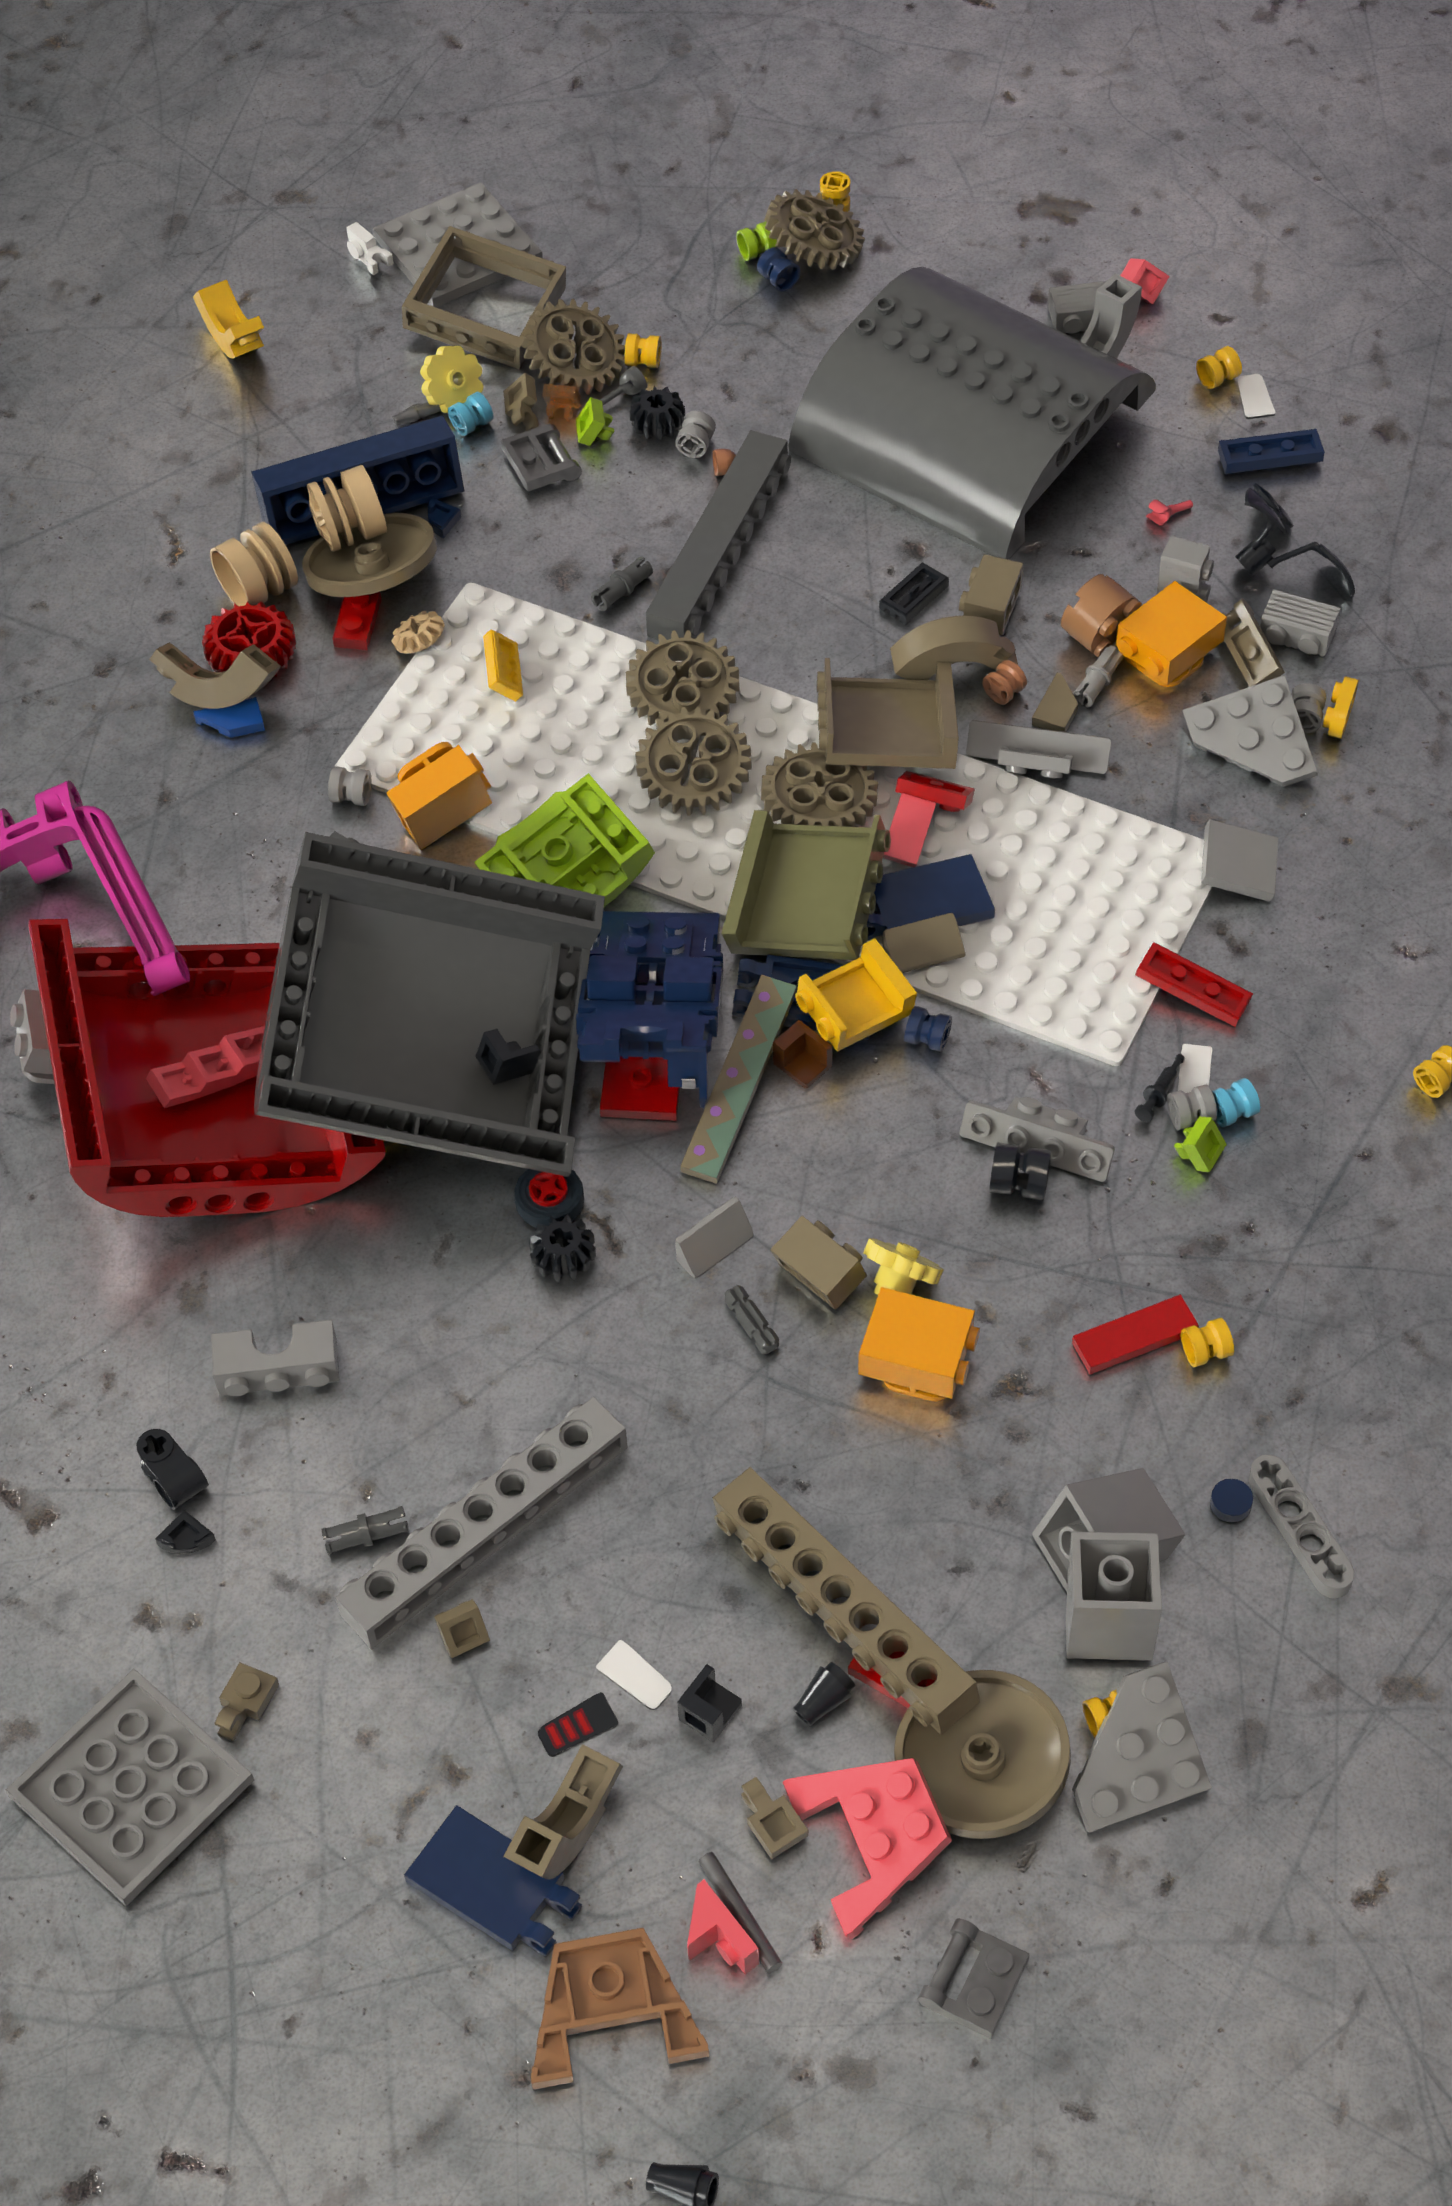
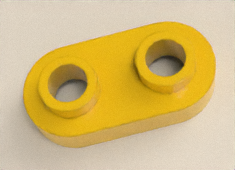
(1344, 697)

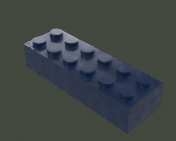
(403, 465)

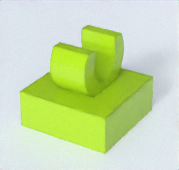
(593, 423)
(1202, 1144)

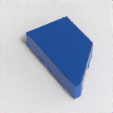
(233, 720)

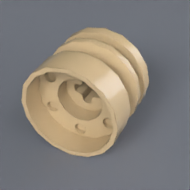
(346, 508)
(254, 565)

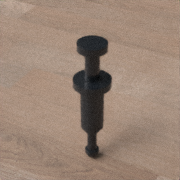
(1156, 1094)

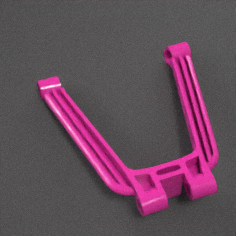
(40, 848)

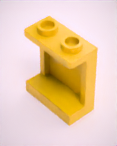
(857, 997)

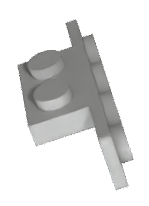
(1038, 749)
(1038, 1126)

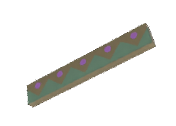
(738, 1079)

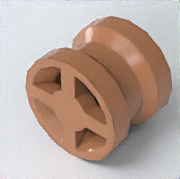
(1004, 682)

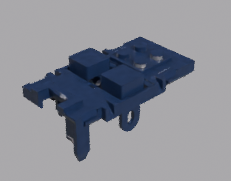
(651, 1019)

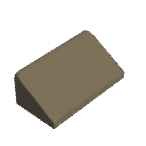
(924, 943)

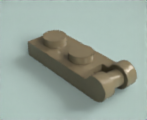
(1250, 646)

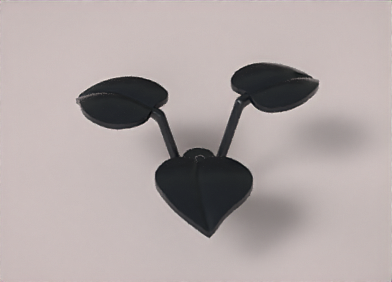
(1260, 550)

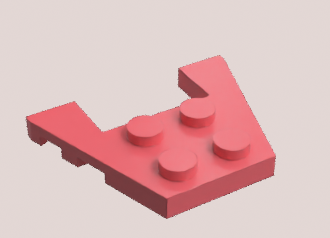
(892, 1825)

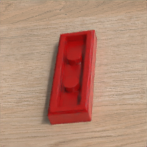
(1194, 984)
(1133, 1334)

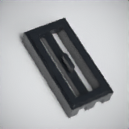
(918, 596)

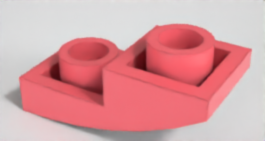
(909, 829)

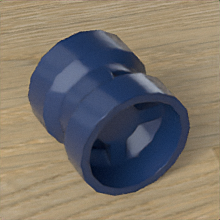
(774, 266)
(927, 1028)

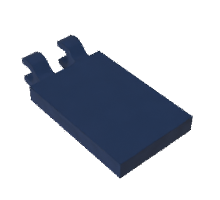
(931, 892)
(782, 969)
(471, 1878)

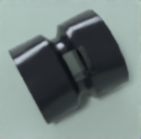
(1006, 1175)

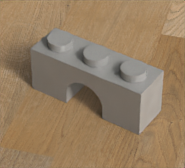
(307, 1360)

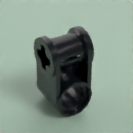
(169, 1468)

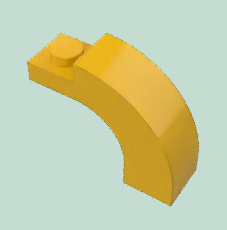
(227, 322)

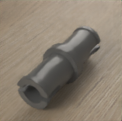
(621, 583)
(365, 1530)

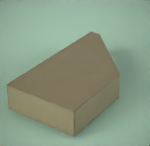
(1056, 707)

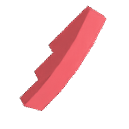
(208, 1069)

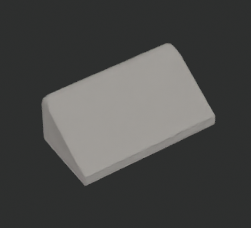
(713, 1238)

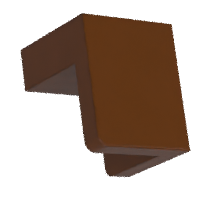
(802, 1054)

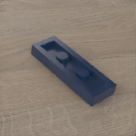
(1271, 451)

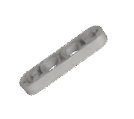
(1296, 1527)

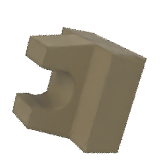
(462, 1628)

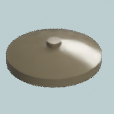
(374, 562)
(997, 1762)

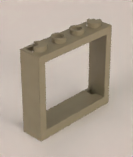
(463, 332)

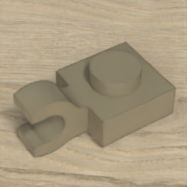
(519, 400)
(243, 1696)
(773, 1822)

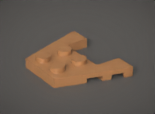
(607, 1985)

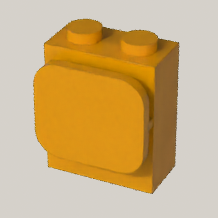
(1170, 635)
(439, 792)
(917, 1345)

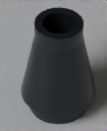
(824, 1693)
(683, 2183)

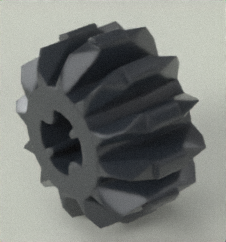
(657, 413)
(562, 1248)

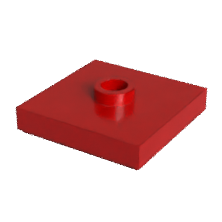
(638, 1090)

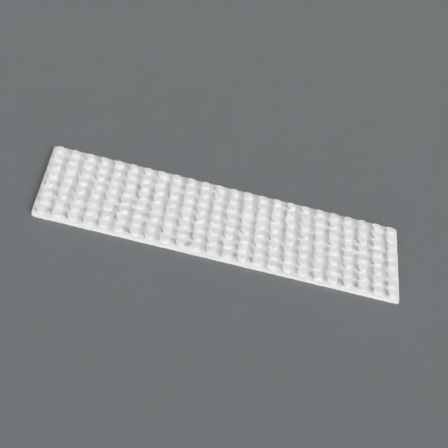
(1068, 877)

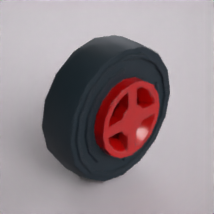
(536, 1186)

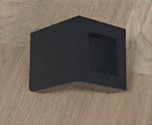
(505, 1060)
(707, 1705)

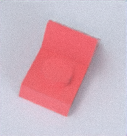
(713, 1923)

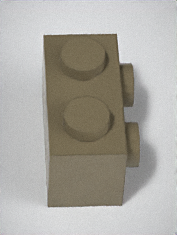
(993, 590)
(819, 1261)

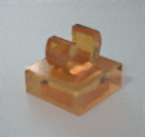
(561, 396)

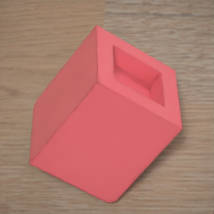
(1147, 276)

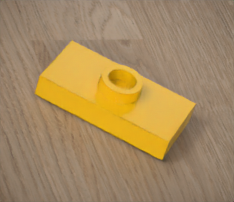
(503, 665)

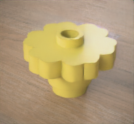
(450, 377)
(900, 1266)

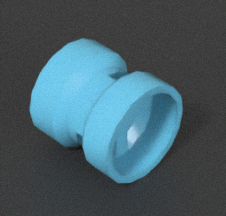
(470, 413)
(1236, 1102)

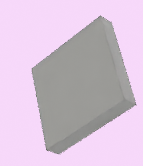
(1239, 860)

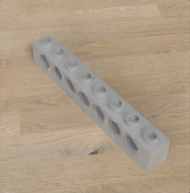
(444, 1566)

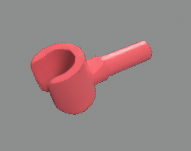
(1162, 513)

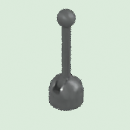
(630, 383)

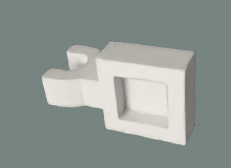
(363, 247)

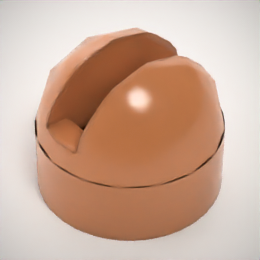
(722, 460)

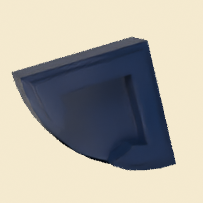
(442, 517)

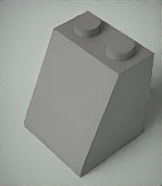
(1106, 1504)
(1113, 1596)

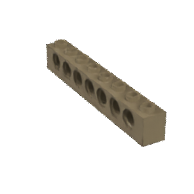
(936, 1705)

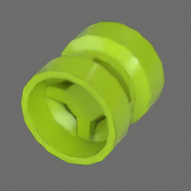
(754, 241)

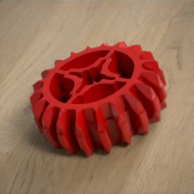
(247, 626)

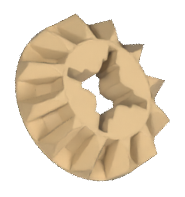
(429, 630)

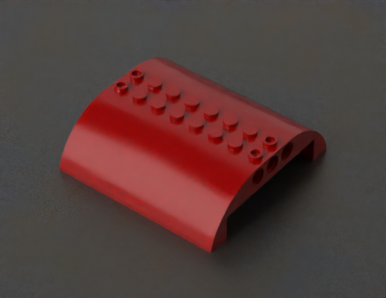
(197, 1154)

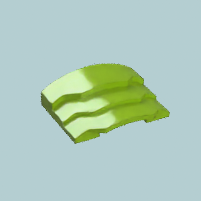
(573, 843)

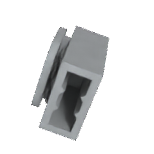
(31, 1038)

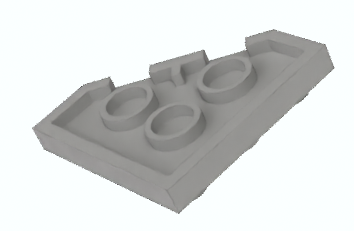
(1255, 731)
(1140, 1753)

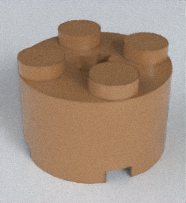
(1098, 613)

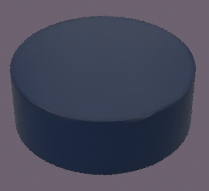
(1231, 1500)

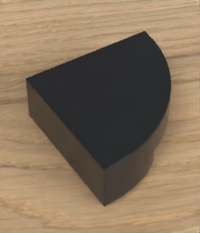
(185, 1535)

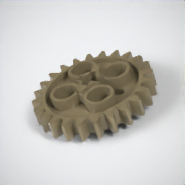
(814, 229)
(595, 342)
(682, 679)
(724, 769)
(810, 792)

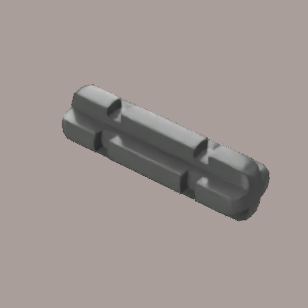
(751, 1319)

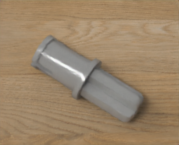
(1098, 676)

